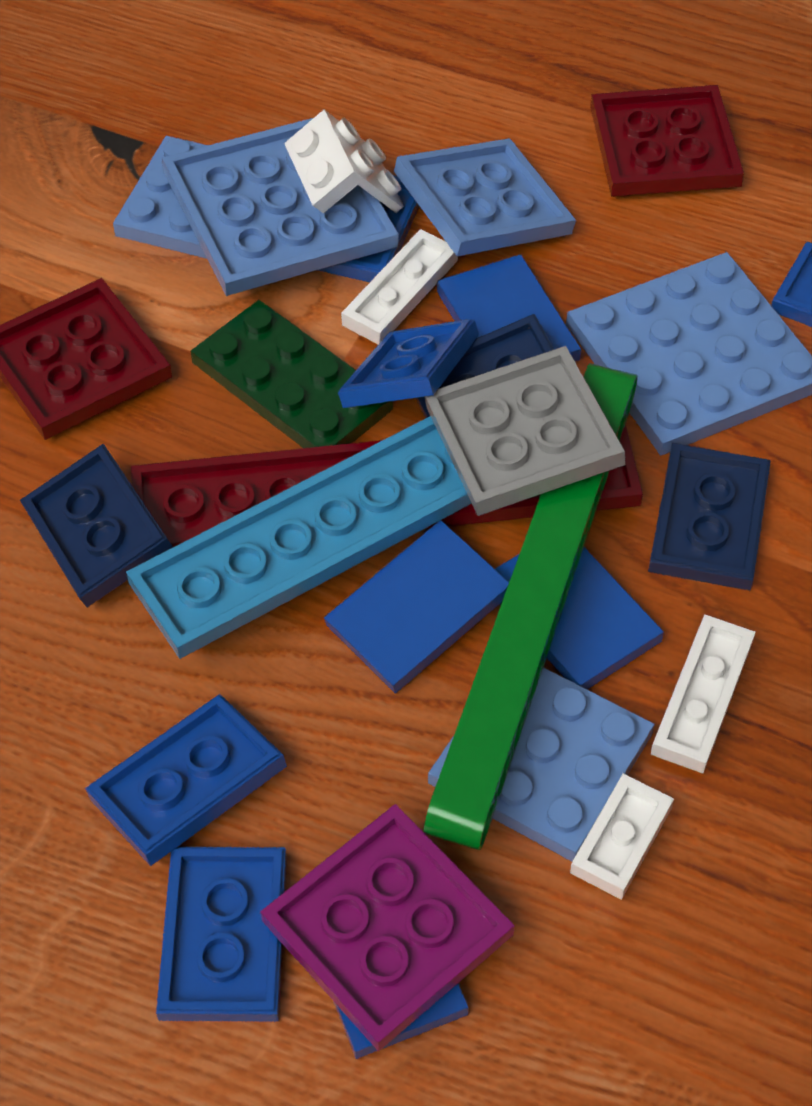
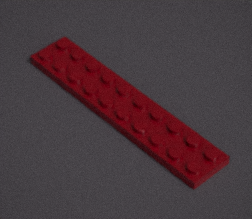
(204, 492)

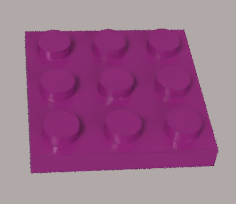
(387, 925)

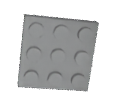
(524, 430)

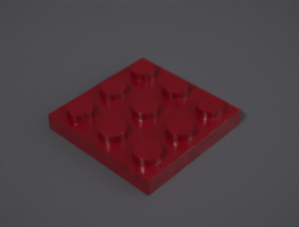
(666, 140)
(77, 358)

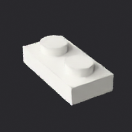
(621, 836)

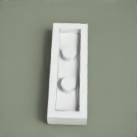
(399, 287)
(703, 694)

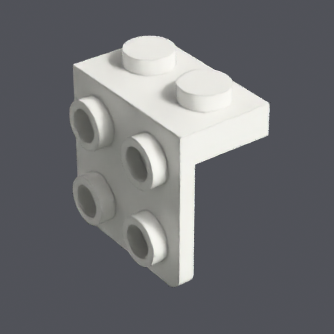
(336, 160)

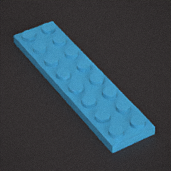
(299, 538)

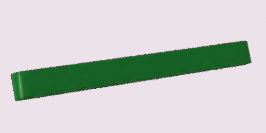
(521, 640)

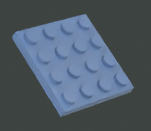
(258, 216)
(701, 350)

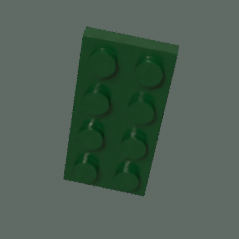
(285, 378)

